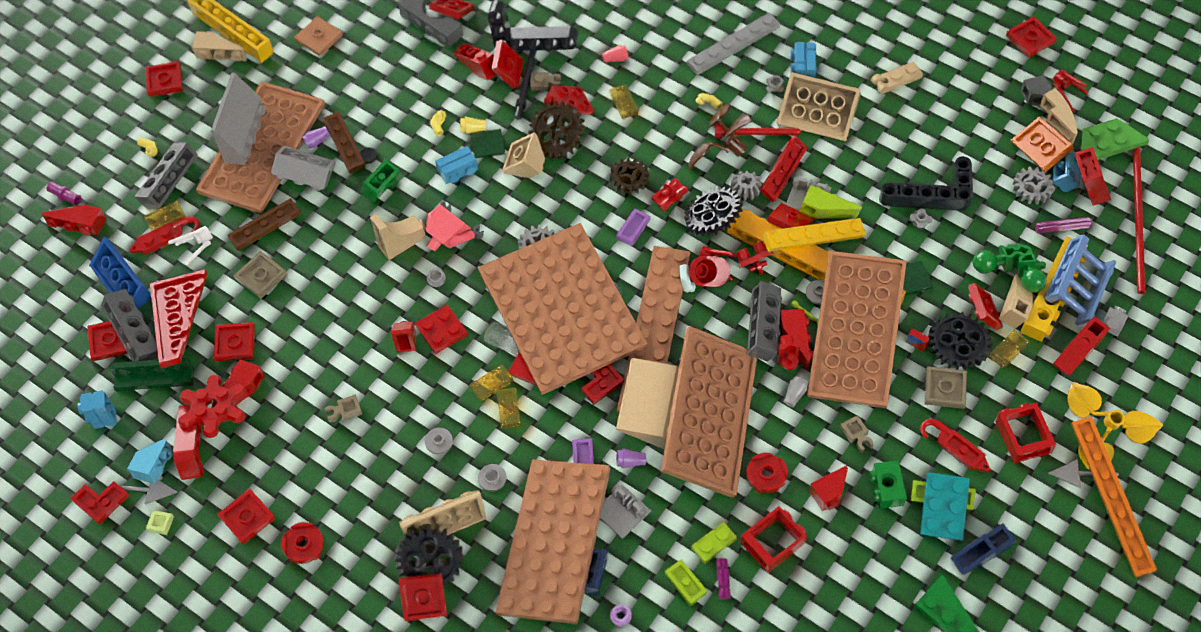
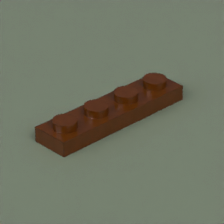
(344, 142)
(264, 224)

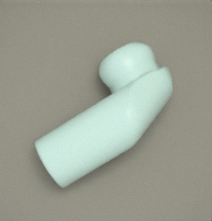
(687, 285)

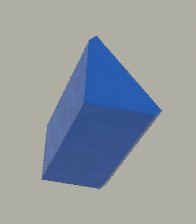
(117, 274)

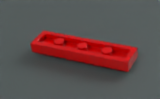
(783, 168)

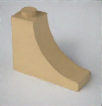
(397, 236)

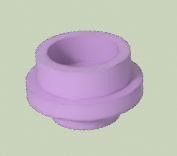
(620, 609)

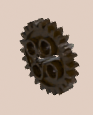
(572, 131)

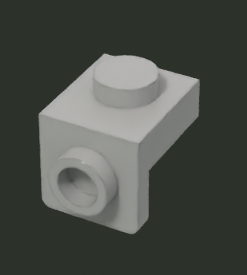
(1115, 320)

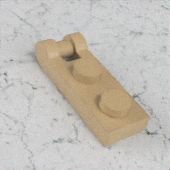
(897, 77)

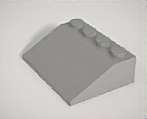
(237, 121)

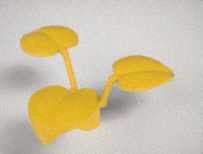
(1139, 425)

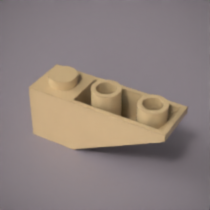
(212, 46)
(1017, 304)

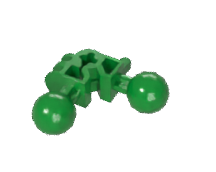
(1014, 257)

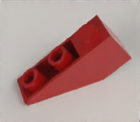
(476, 60)
(78, 218)
(796, 323)
(1081, 346)
(245, 374)

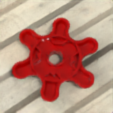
(212, 417)

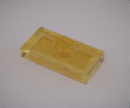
(624, 101)
(164, 215)
(1009, 349)
(490, 382)
(508, 407)

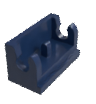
(596, 571)

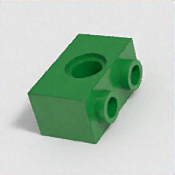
(379, 180)
(889, 473)

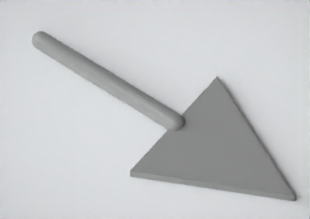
(1070, 473)
(154, 492)

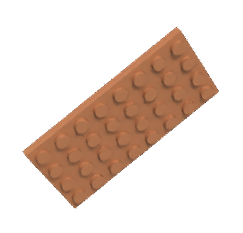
(284, 123)
(857, 329)
(709, 413)
(553, 541)

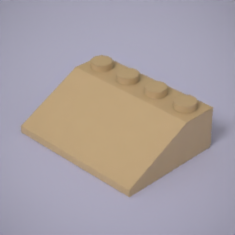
(819, 106)
(648, 401)
(451, 514)

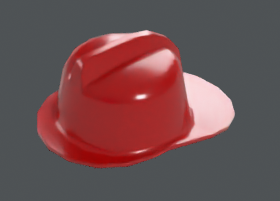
(709, 271)

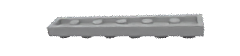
(733, 44)

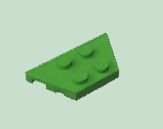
(1111, 138)

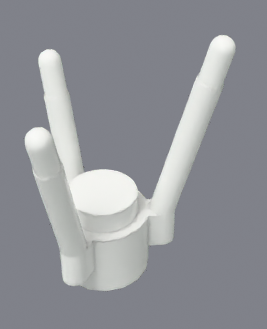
(201, 235)

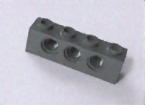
(166, 175)
(120, 301)
(764, 321)

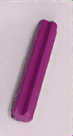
(1062, 225)

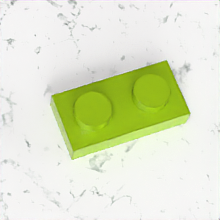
(713, 542)
(686, 582)

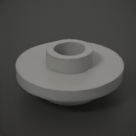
(815, 291)
(438, 441)
(492, 477)

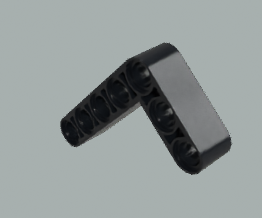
(528, 37)
(961, 188)

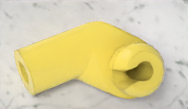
(712, 100)
(437, 121)
(151, 147)

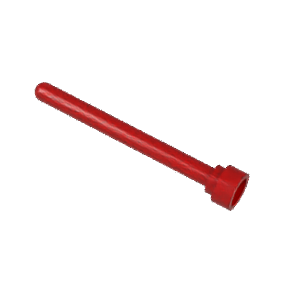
(720, 132)

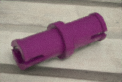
(64, 193)

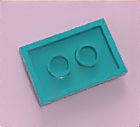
(944, 506)

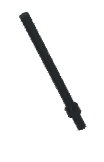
(521, 101)

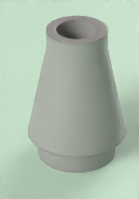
(795, 391)

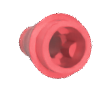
(616, 54)

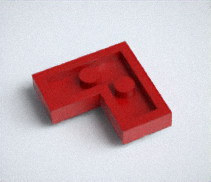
(605, 382)
(101, 505)

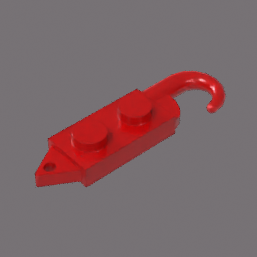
(161, 236)
(957, 446)

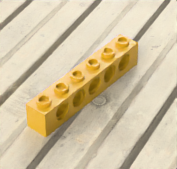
(232, 28)
(1034, 326)

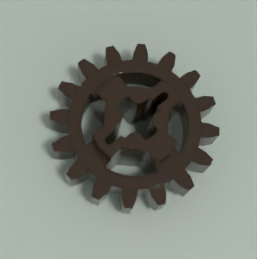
(629, 176)

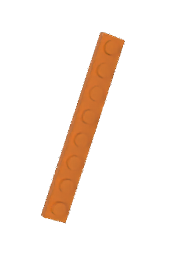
(1114, 497)

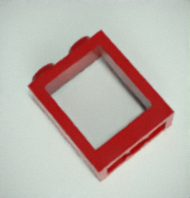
(1092, 176)
(1028, 451)
(759, 553)

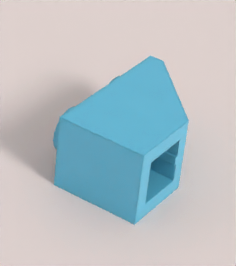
(150, 461)

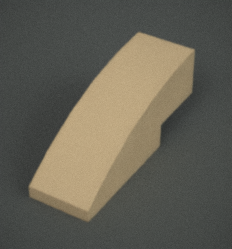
(1060, 114)

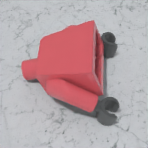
(448, 228)

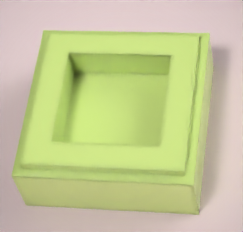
(159, 522)

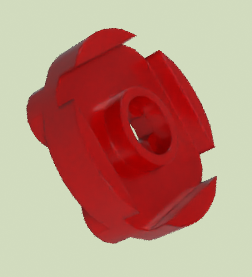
(762, 483)
(309, 552)

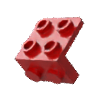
(571, 95)

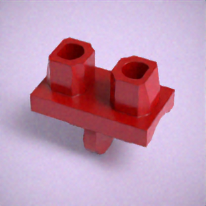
(669, 194)
(745, 259)
(788, 352)

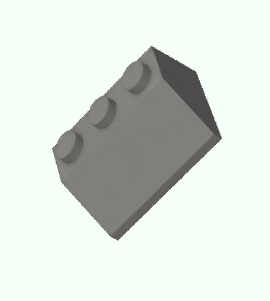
(302, 167)

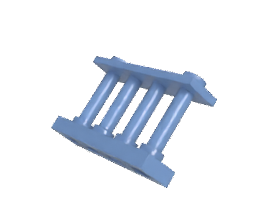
(1064, 278)

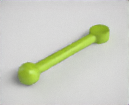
(795, 304)

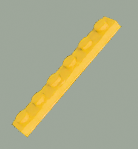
(813, 234)

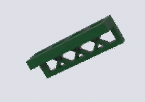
(131, 376)

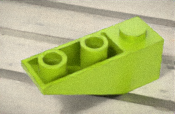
(823, 205)

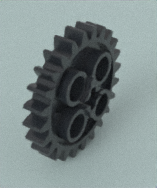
(704, 219)
(959, 341)
(415, 546)

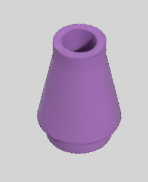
(315, 137)
(628, 458)

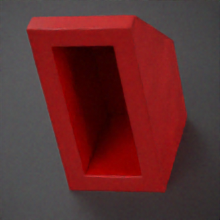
(404, 336)
(829, 489)

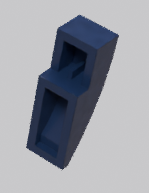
(984, 549)

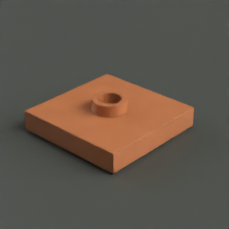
(318, 36)

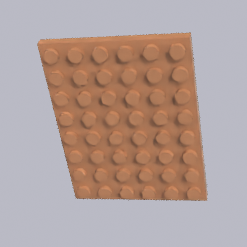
(562, 308)

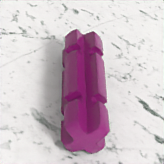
(723, 579)

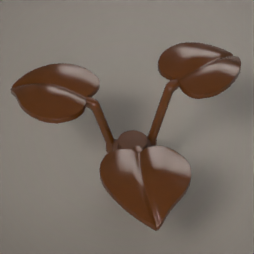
(733, 144)

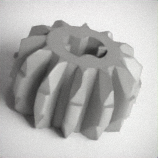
(746, 185)

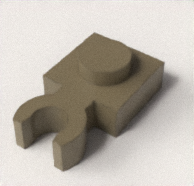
(542, 81)
(347, 408)
(856, 431)

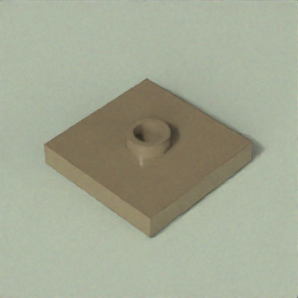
(260, 274)
(945, 387)

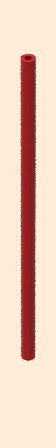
(1138, 221)

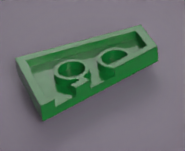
(944, 608)

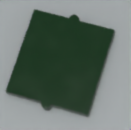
(488, 143)
(916, 278)

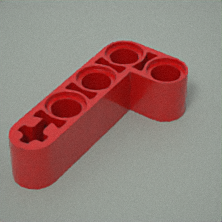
(187, 448)

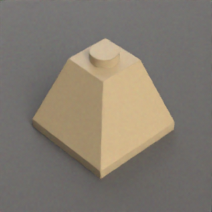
(525, 157)

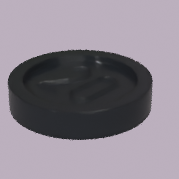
(368, 155)

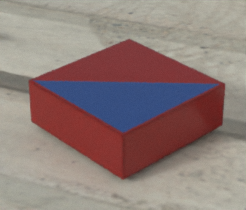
(917, 340)

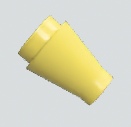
(472, 125)

